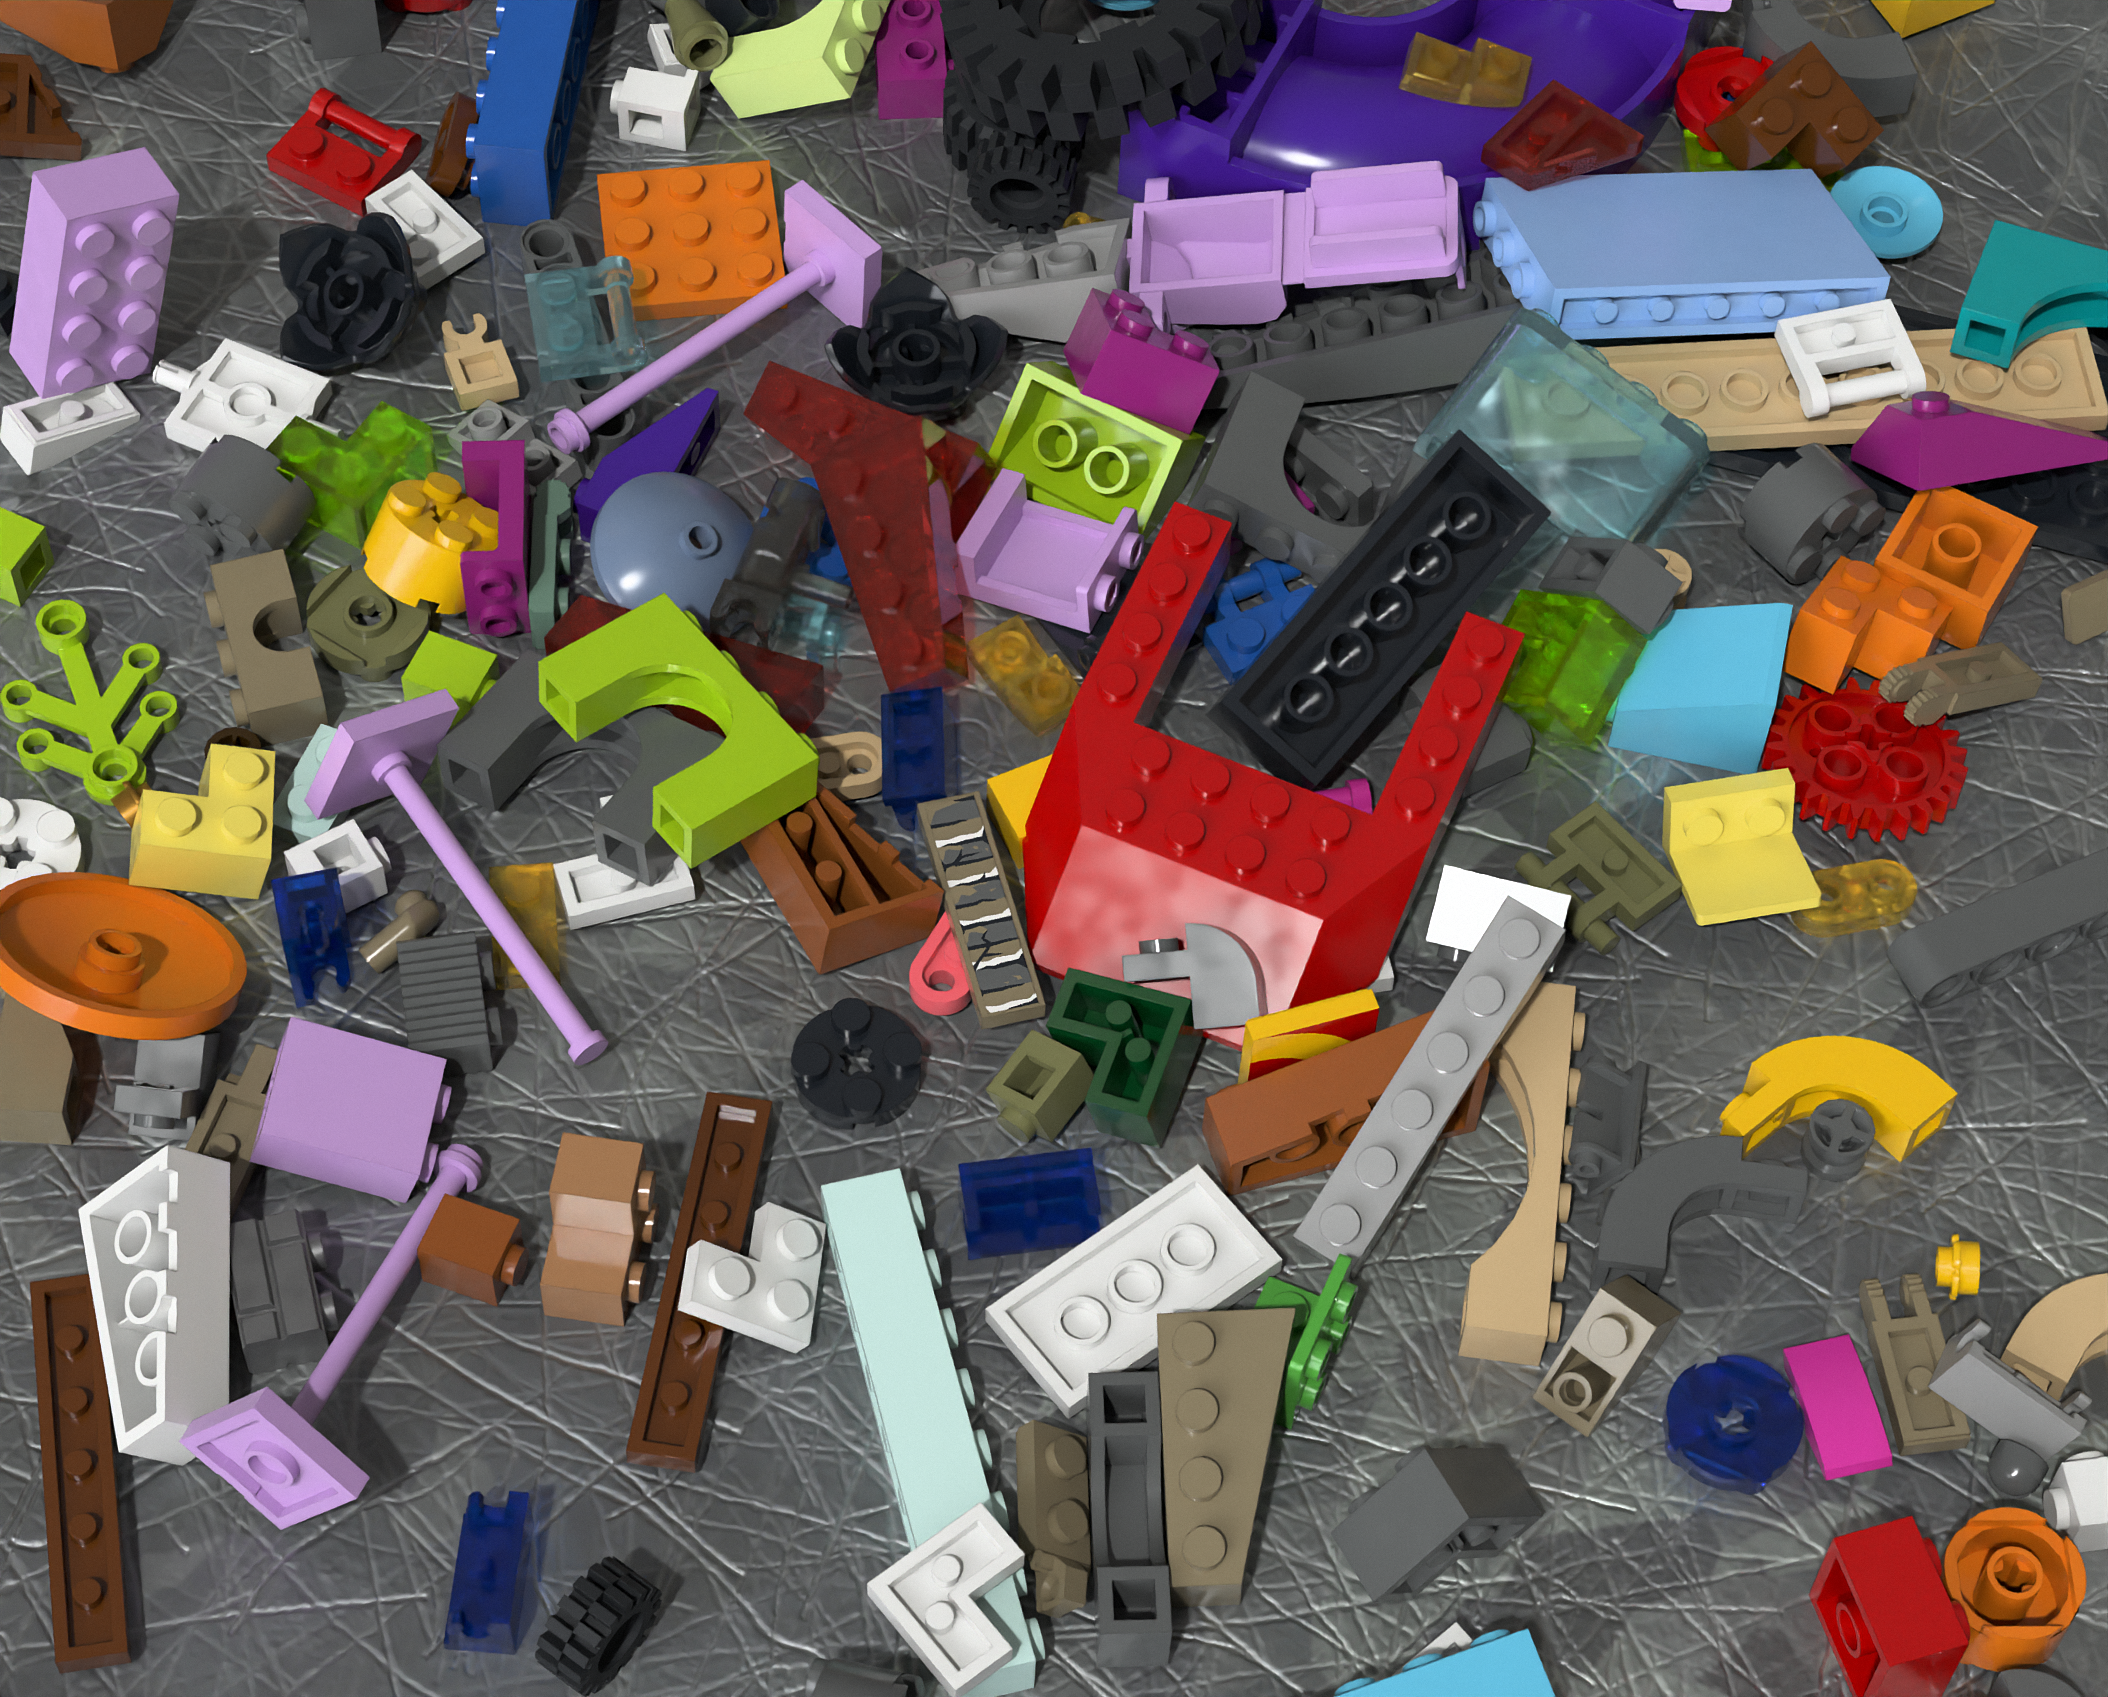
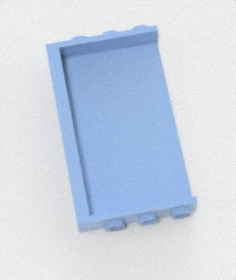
(1677, 251)

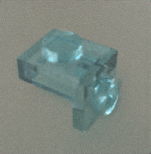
(813, 624)

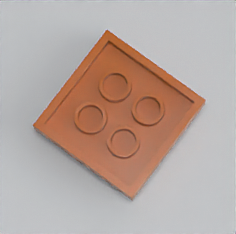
(693, 236)

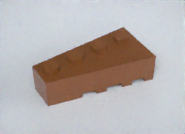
(1312, 1110)

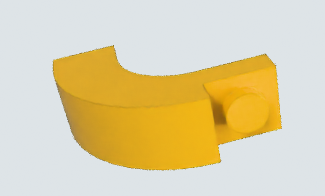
(1793, 1079)

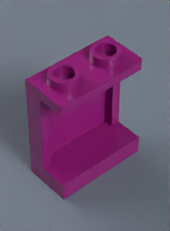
(499, 580)

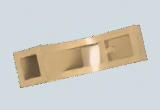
(2061, 1334)

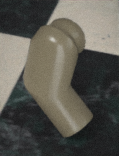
(414, 920)

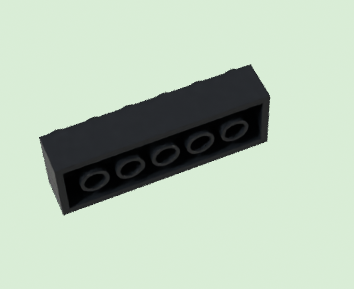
(1379, 613)

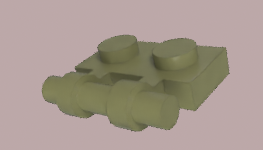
(1611, 866)

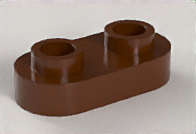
(448, 163)

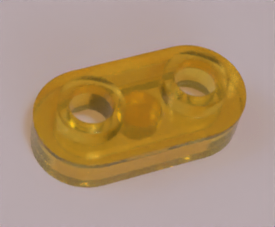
(1858, 899)

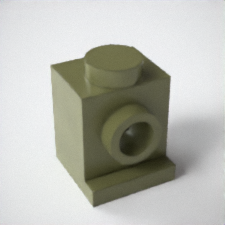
(1039, 1088)

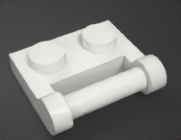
(1848, 341)

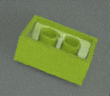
(1090, 453)

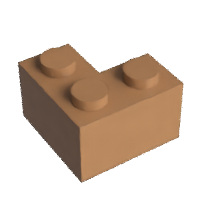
(599, 1223)

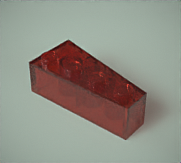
(820, 419)
(897, 544)

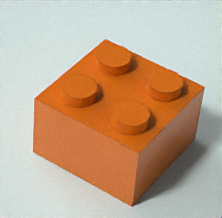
(1960, 554)

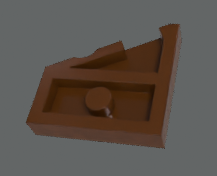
(32, 114)

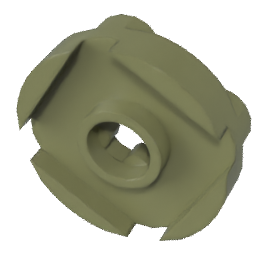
(361, 649)

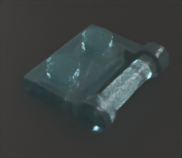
(565, 324)

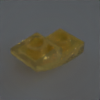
(1478, 77)
(1022, 676)

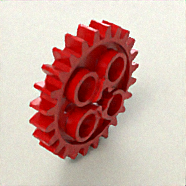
(1865, 761)

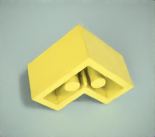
(212, 839)

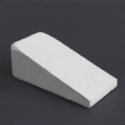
(56, 428)

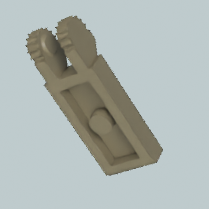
(1959, 682)
(1905, 1361)

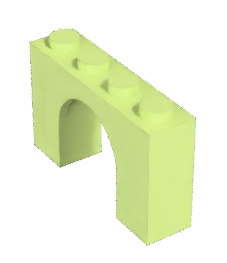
(800, 62)

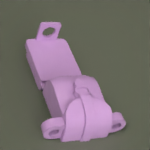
(1239, 252)

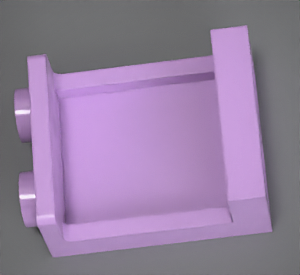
(1044, 557)

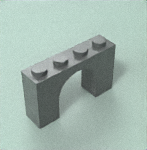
(1249, 488)
(514, 734)

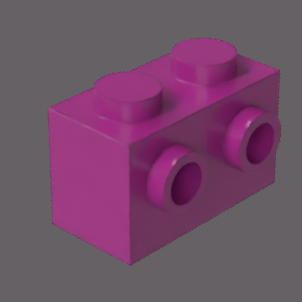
(911, 60)

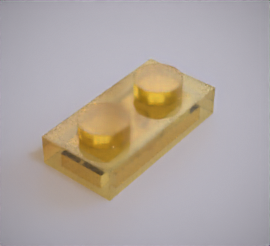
(530, 898)

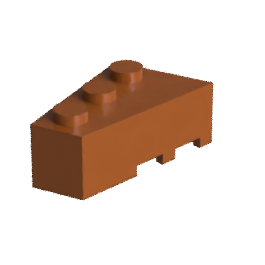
(840, 885)

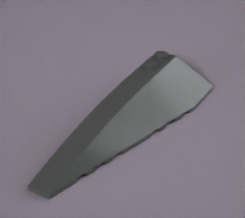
(1378, 338)

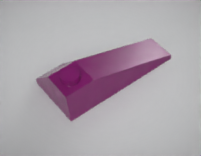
(1956, 442)

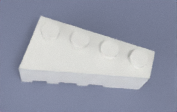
(162, 1297)

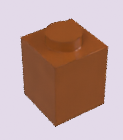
(472, 1250)

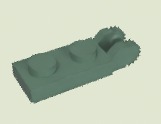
(550, 557)

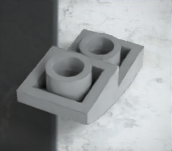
(495, 422)

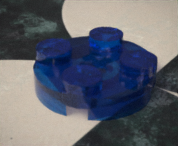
(1725, 1460)

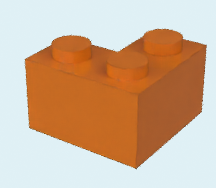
(1861, 623)

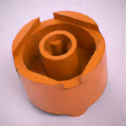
(2015, 1587)

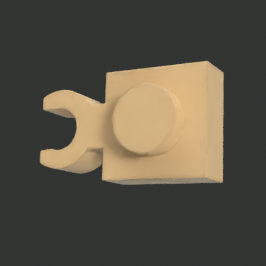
(478, 367)

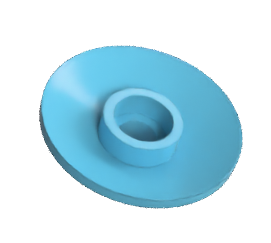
(1890, 209)

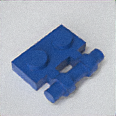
(1242, 635)

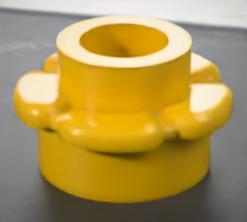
(1958, 1267)

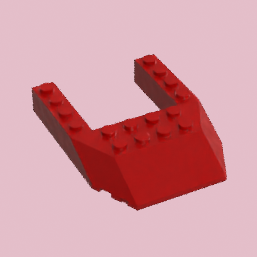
(1164, 834)

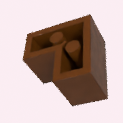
(1797, 106)

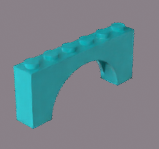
(2029, 289)

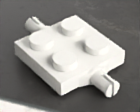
(241, 396)

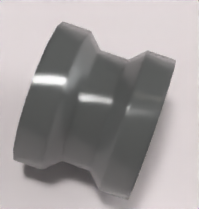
(1838, 1123)

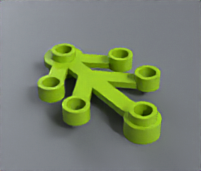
(92, 714)

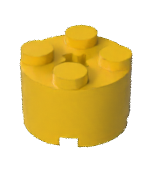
(420, 539)

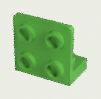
(1318, 1330)

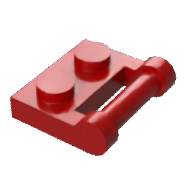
(335, 166)

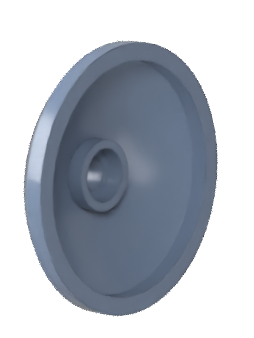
(645, 546)

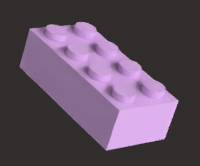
(93, 272)

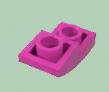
(1837, 1407)

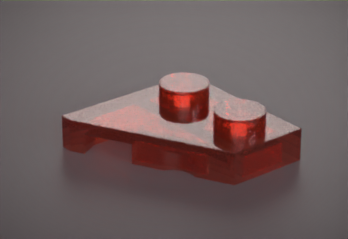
(1558, 139)

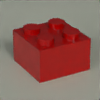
(1889, 1612)

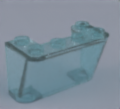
(1573, 432)

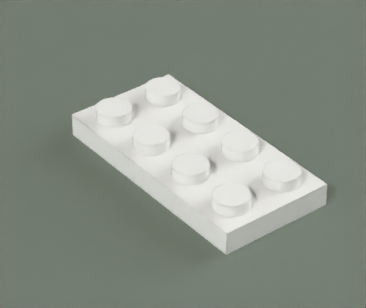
(1102, 1299)

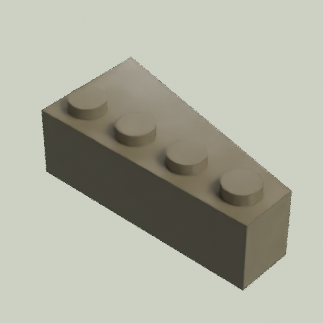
(1217, 1428)

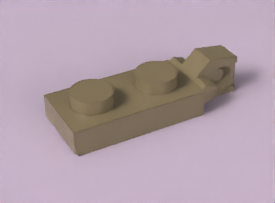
(232, 1120)
(1054, 1514)

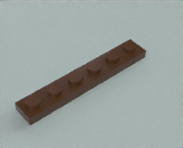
(683, 1347)
(79, 1479)

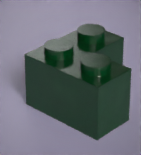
(1140, 1049)

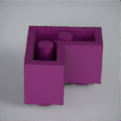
(1136, 367)

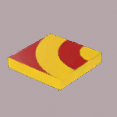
(1305, 1031)

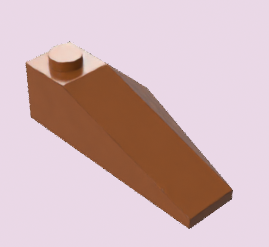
(91, 31)

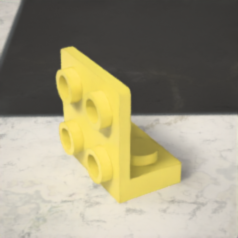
(1737, 847)

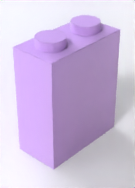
(351, 1111)

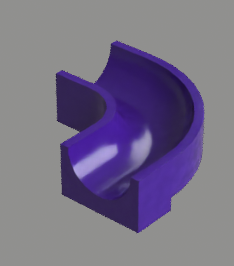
(1328, 97)

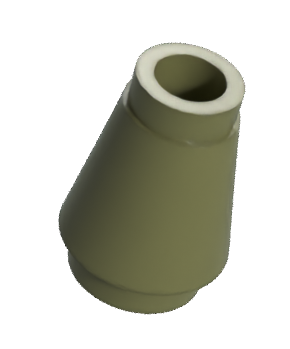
(696, 35)

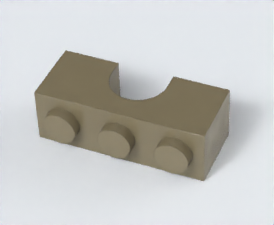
(277, 688)

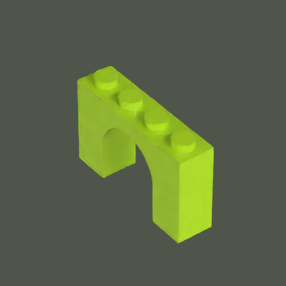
(665, 658)

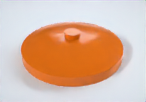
(117, 957)

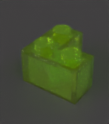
(356, 473)
(1570, 663)

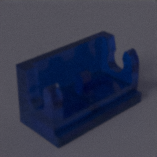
(917, 751)
(312, 930)
(1028, 1203)
(490, 1575)

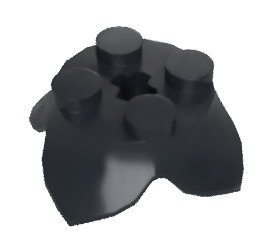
(350, 291)
(916, 350)

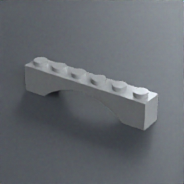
(1430, 1085)

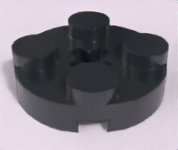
(864, 1032)

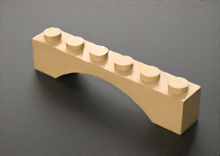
(1509, 1286)

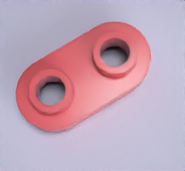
(936, 964)

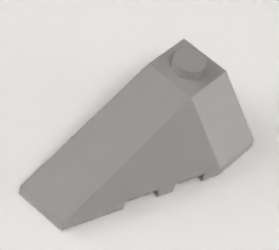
(1042, 287)

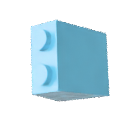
(1705, 687)

